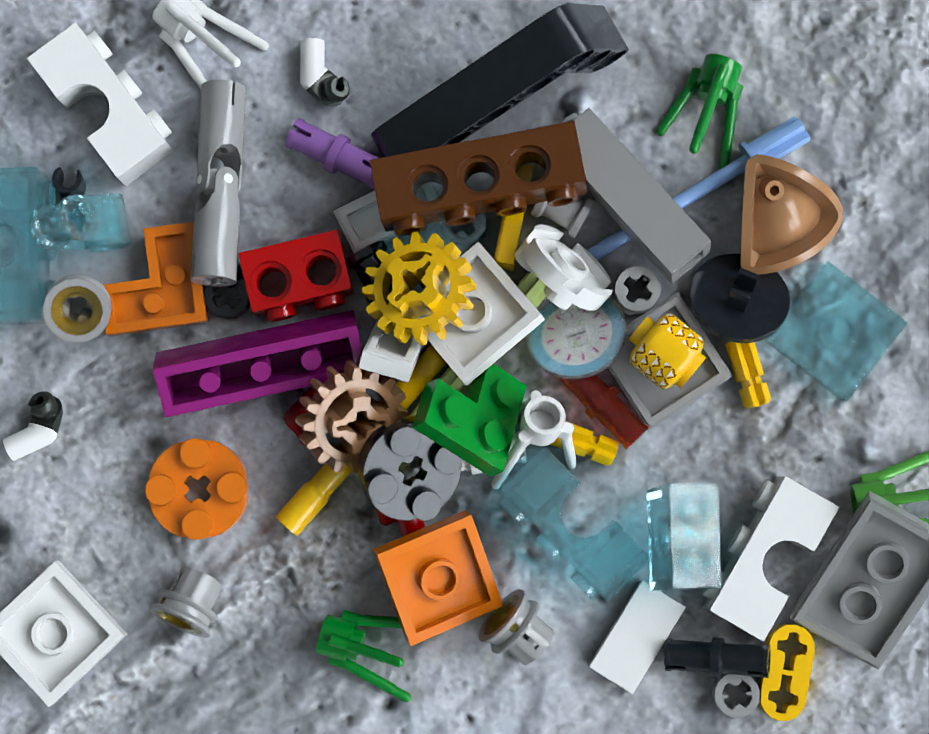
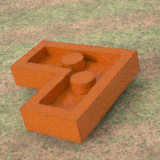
(166, 297)

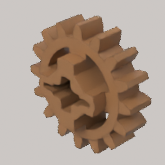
(347, 413)

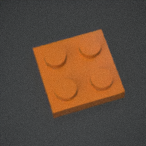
(438, 577)

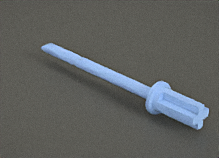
(774, 143)

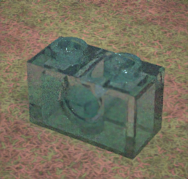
(684, 537)

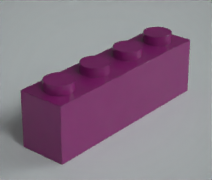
(255, 363)

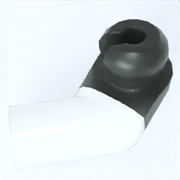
(316, 78)
(42, 426)

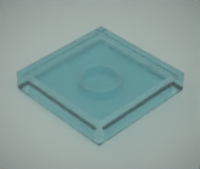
(836, 332)

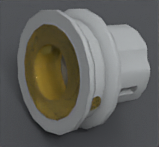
(71, 325)
(189, 602)
(509, 623)

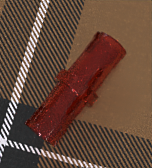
(607, 408)

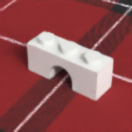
(77, 68)
(783, 514)

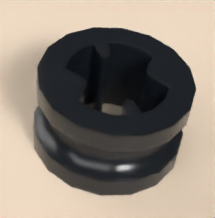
(225, 310)

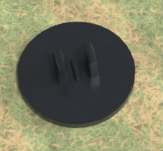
(737, 301)

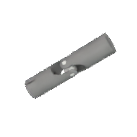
(217, 206)

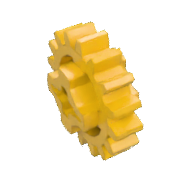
(403, 305)

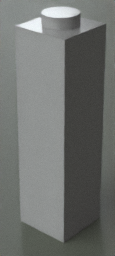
(637, 200)

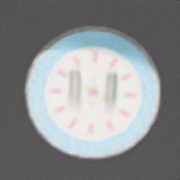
(577, 340)

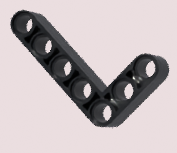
(557, 43)

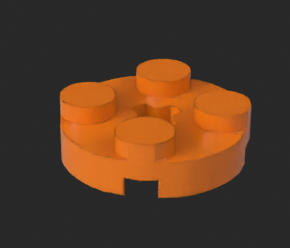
(169, 491)

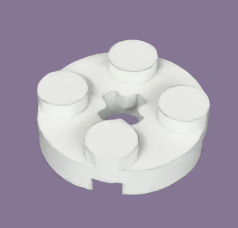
(568, 273)

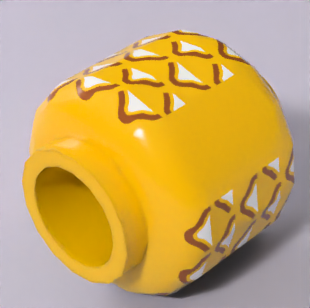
(666, 351)

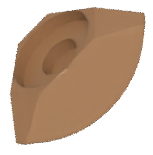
(784, 215)

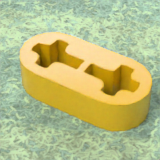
(798, 672)

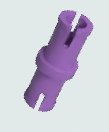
(332, 151)

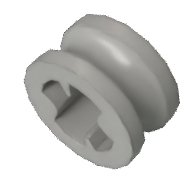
(735, 710)

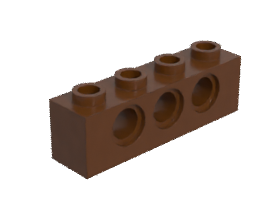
(451, 166)

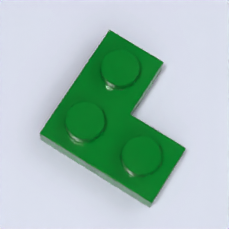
(477, 425)

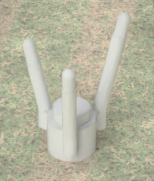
(184, 21)
(540, 425)

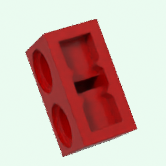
(294, 261)

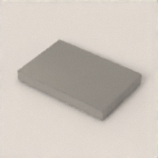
(869, 582)

